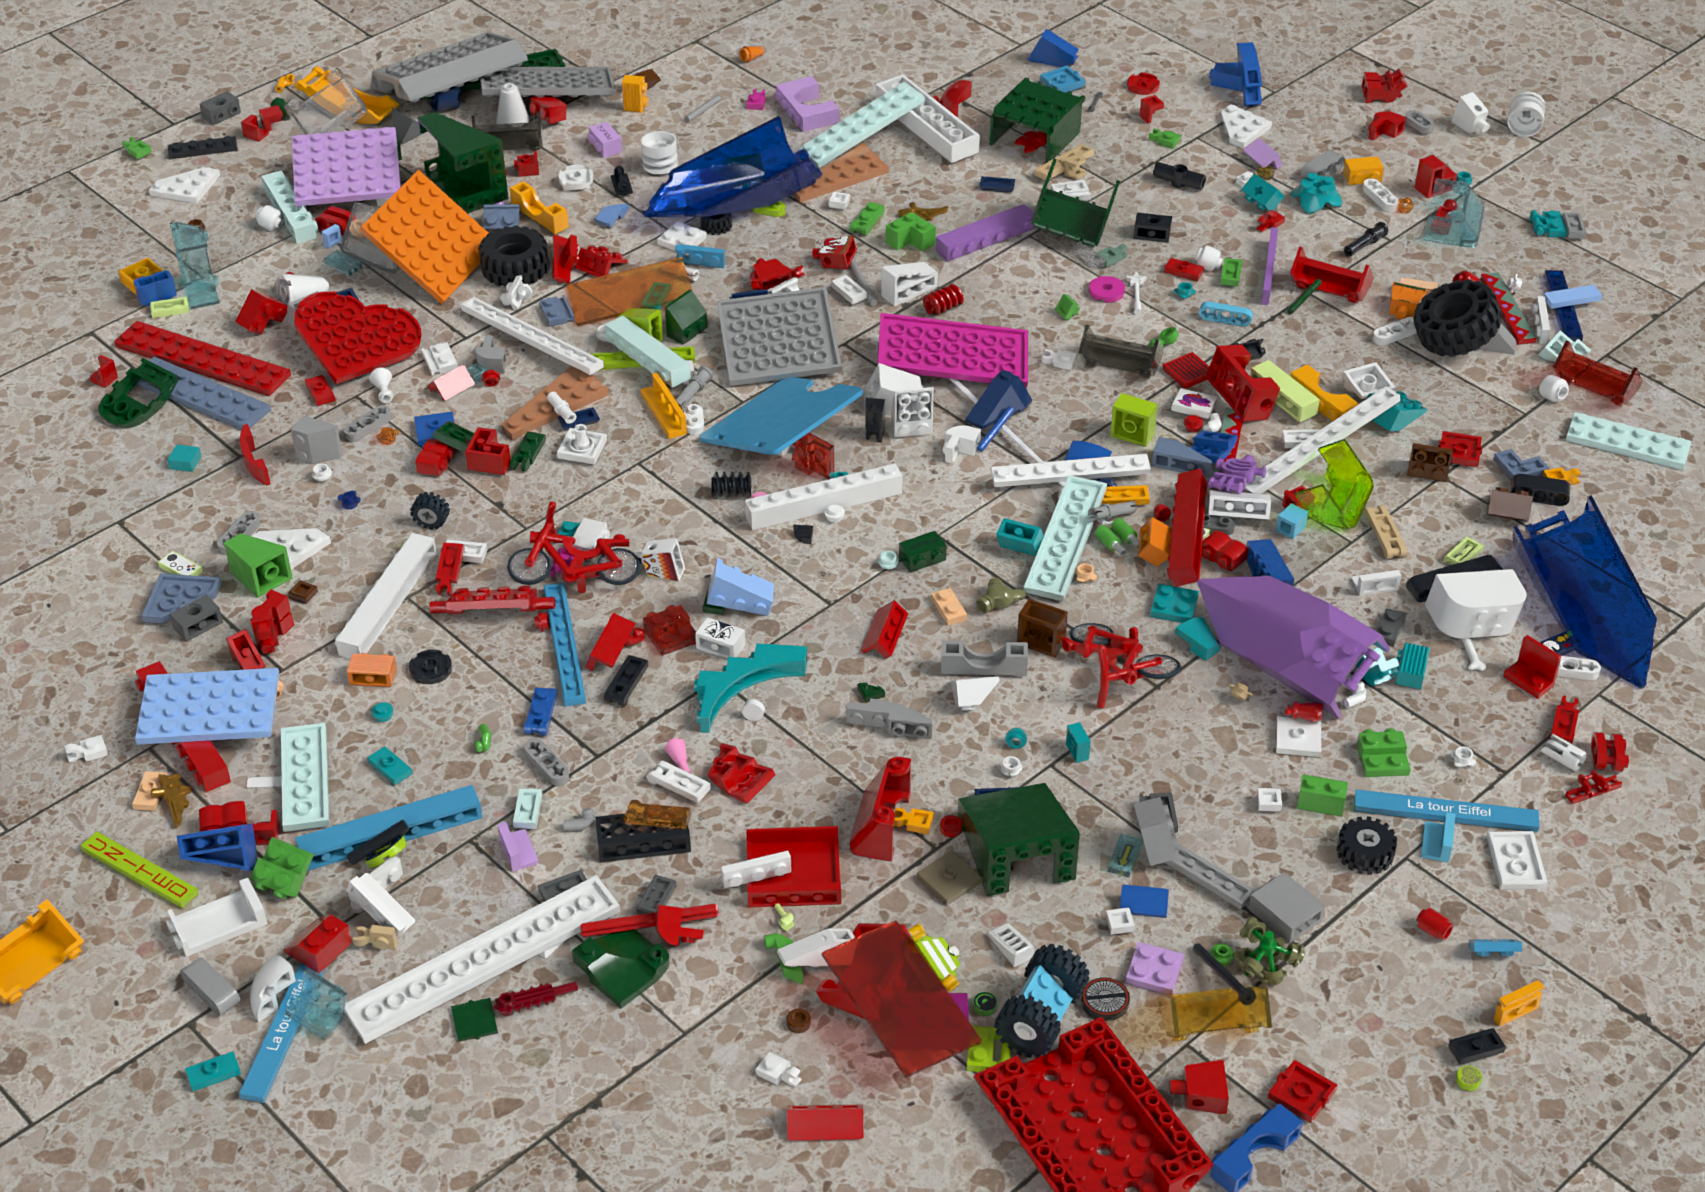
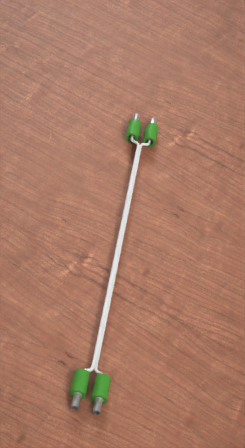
(1103, 533)

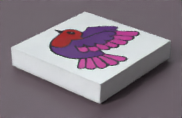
(1194, 403)

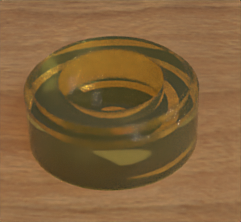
(1265, 173)

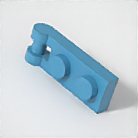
(701, 255)

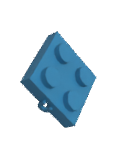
(1063, 78)

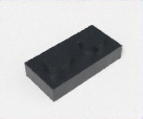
(1476, 1046)

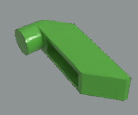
(778, 941)

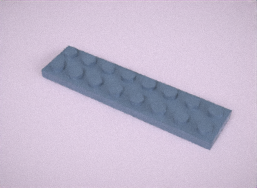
(211, 397)

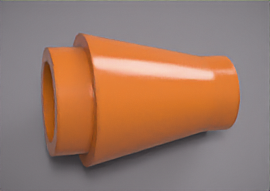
(749, 53)

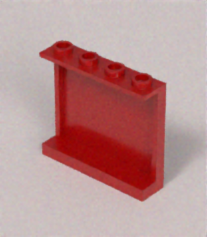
(813, 866)

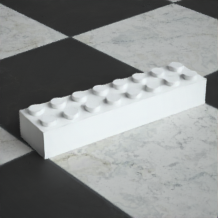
(935, 124)

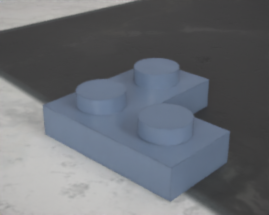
(1513, 465)

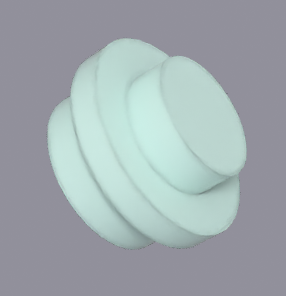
(888, 560)

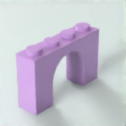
(806, 117)

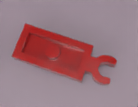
(449, 566)
(1565, 720)

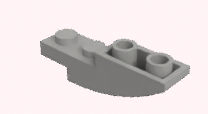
(896, 717)

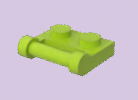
(981, 1056)

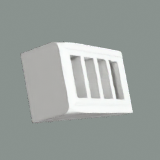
(1014, 957)

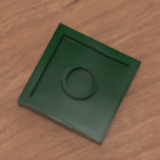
(454, 435)

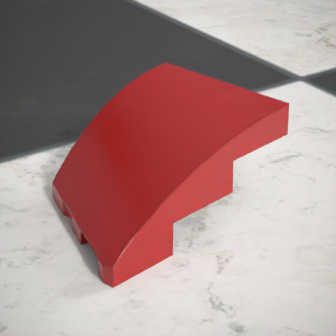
(739, 774)

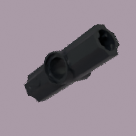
(1179, 175)

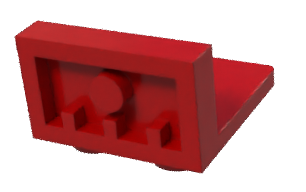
(597, 260)
(1535, 668)

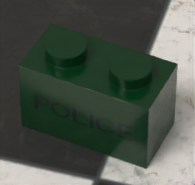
(922, 551)

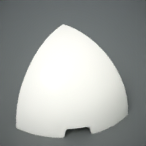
(270, 979)

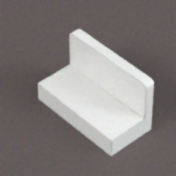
(1377, 582)

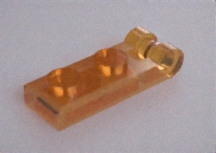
(657, 815)

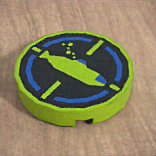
(389, 850)

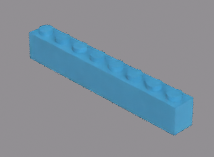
(422, 817)

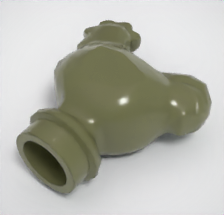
(998, 596)

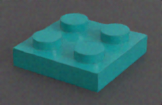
(1174, 603)

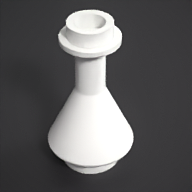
(381, 378)

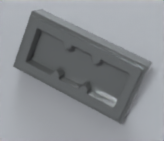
(657, 893)

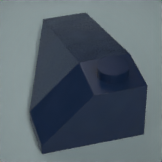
(1002, 392)

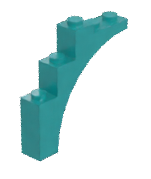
(740, 673)

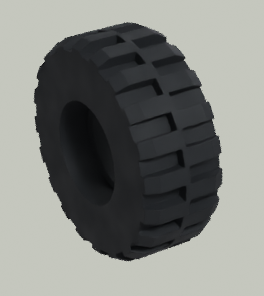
(1457, 318)

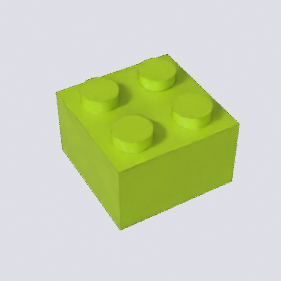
(1133, 419)

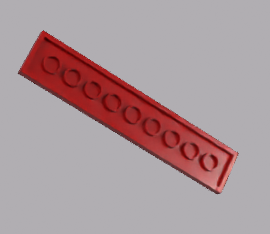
(203, 358)

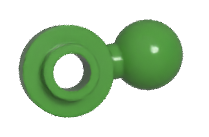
(1167, 336)

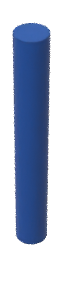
(995, 429)

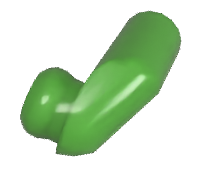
(484, 743)

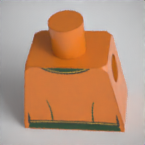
(1405, 299)

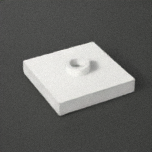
(1298, 737)

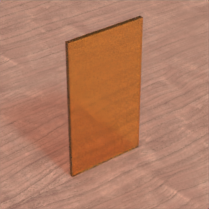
(633, 288)

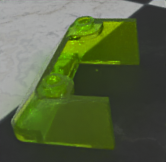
(1349, 489)

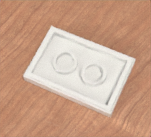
(1517, 860)

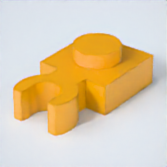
(916, 821)

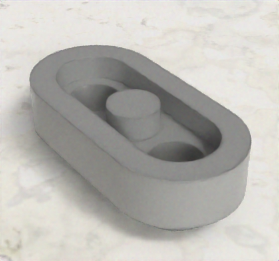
(1419, 122)

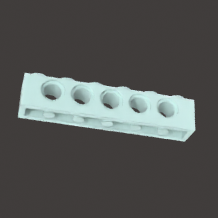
(296, 218)

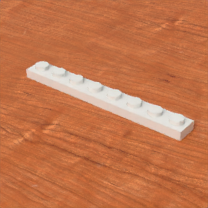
(1059, 470)

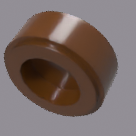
(798, 1021)

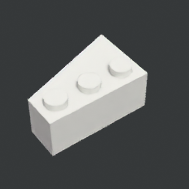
(906, 281)

